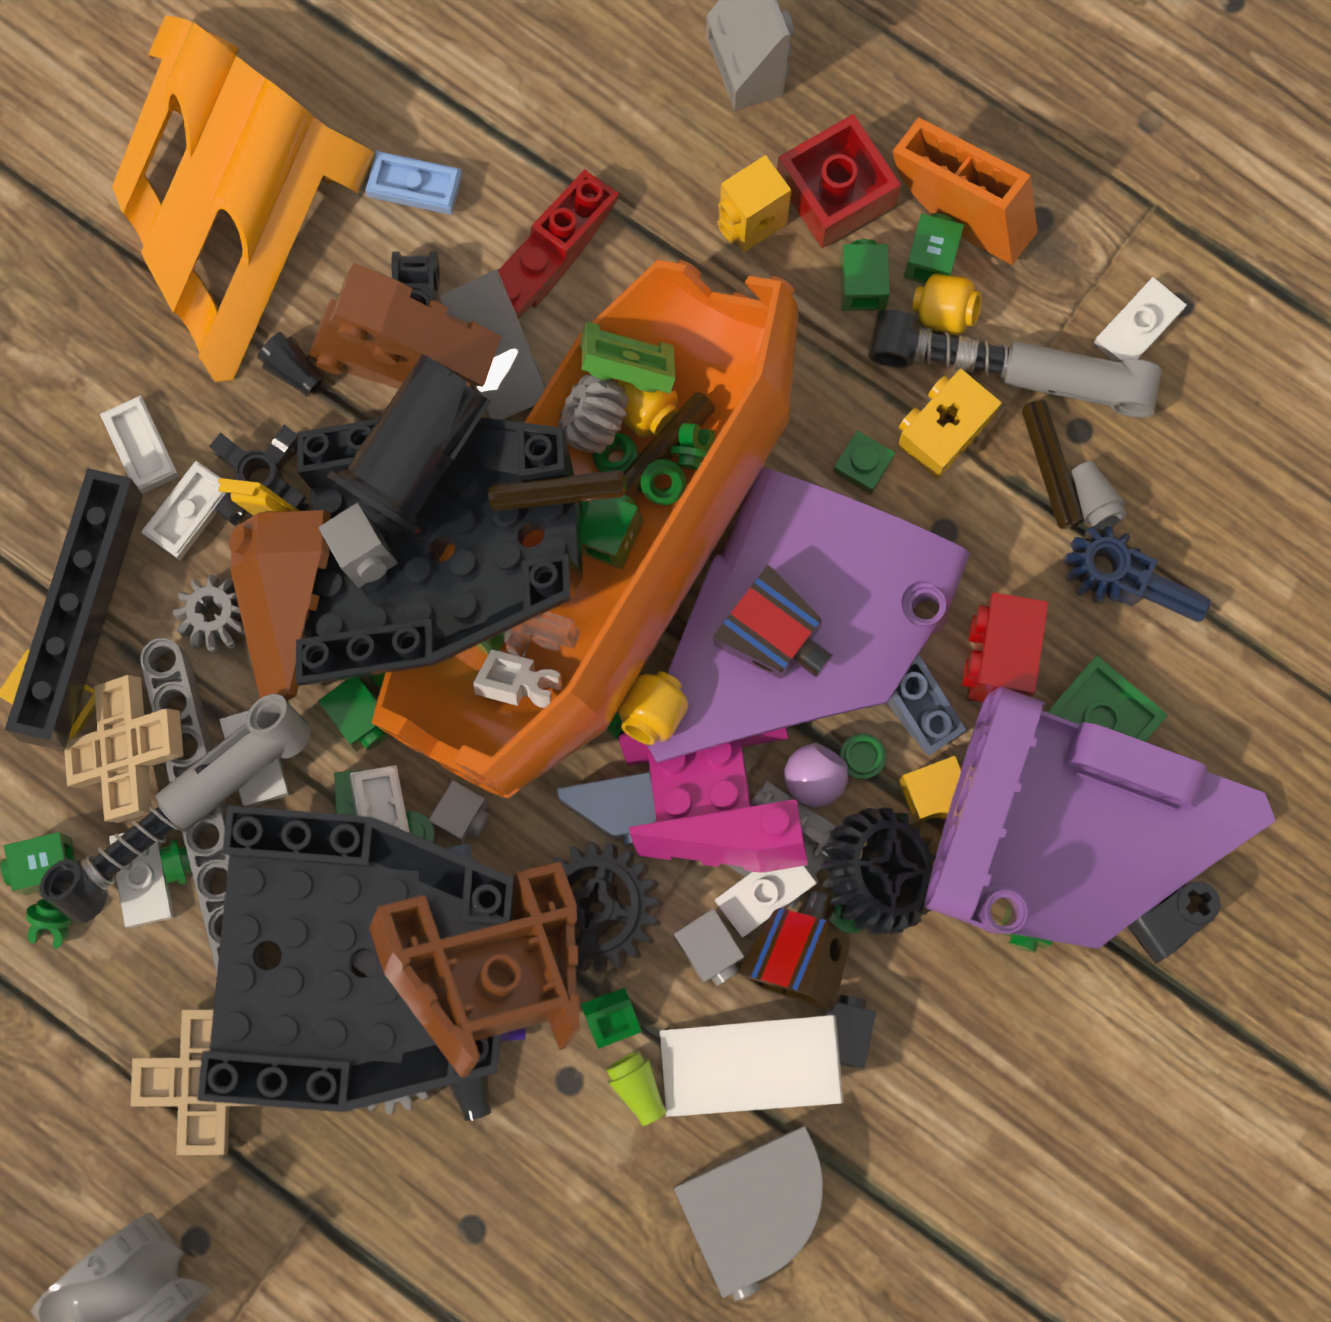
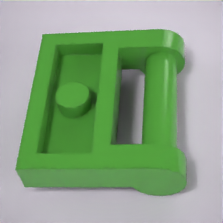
(627, 359)

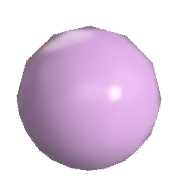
(816, 775)

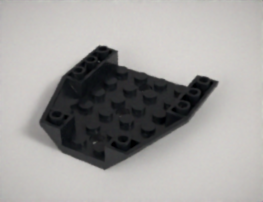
(430, 607)
(312, 1025)

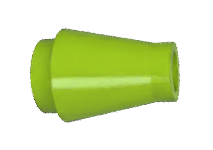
(635, 1084)

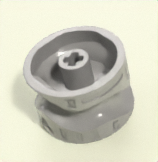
(125, 1281)

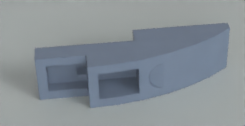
(925, 709)

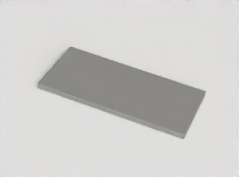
(514, 376)

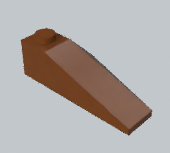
(273, 582)

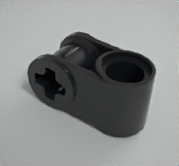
(419, 273)
(1170, 924)

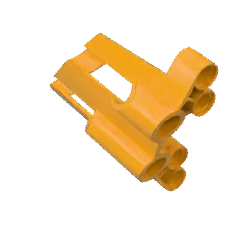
(244, 154)

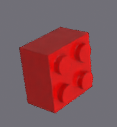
(838, 181)
(1007, 646)

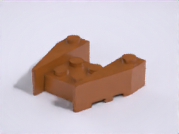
(383, 332)
(490, 976)

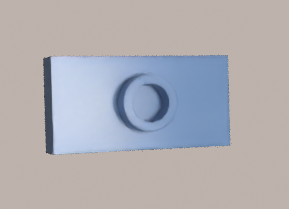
(414, 182)

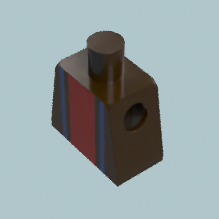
(773, 629)
(800, 954)

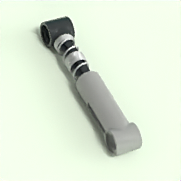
(1125, 386)

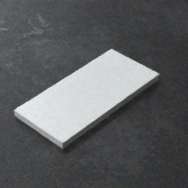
(751, 1066)

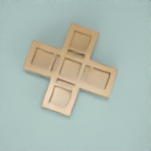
(123, 748)
(175, 1082)

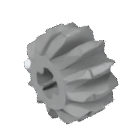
(593, 414)
(198, 603)

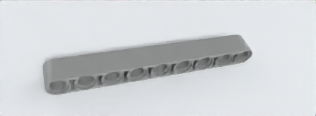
(204, 863)

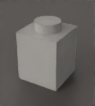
(358, 545)
(710, 948)

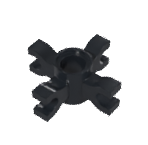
(278, 453)

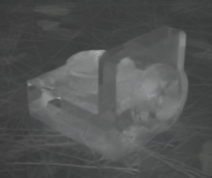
(548, 631)

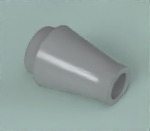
(1097, 497)

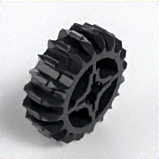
(868, 891)

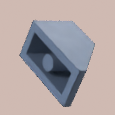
(613, 804)

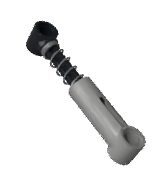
(270, 732)

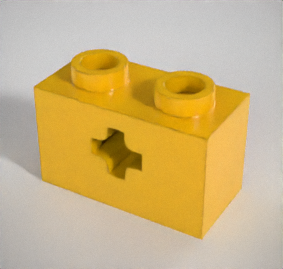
(753, 204)
(938, 446)

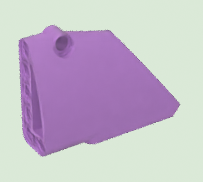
(859, 576)
(1078, 825)

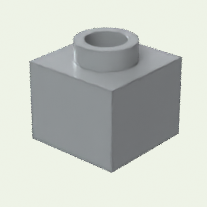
(460, 813)

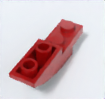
(556, 241)

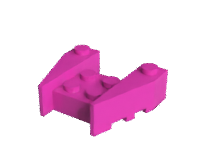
(708, 810)

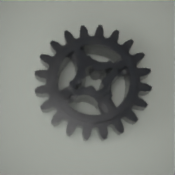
(602, 890)

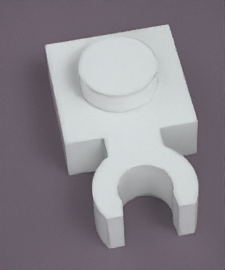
(512, 677)

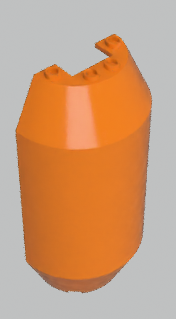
(744, 363)

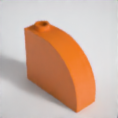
(970, 187)

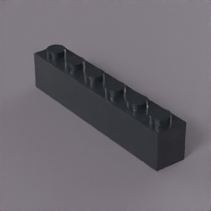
(74, 610)

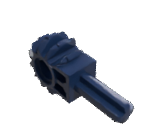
(1131, 575)

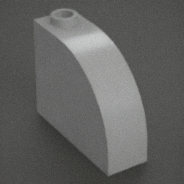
(755, 1210)

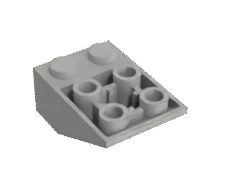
(750, 48)

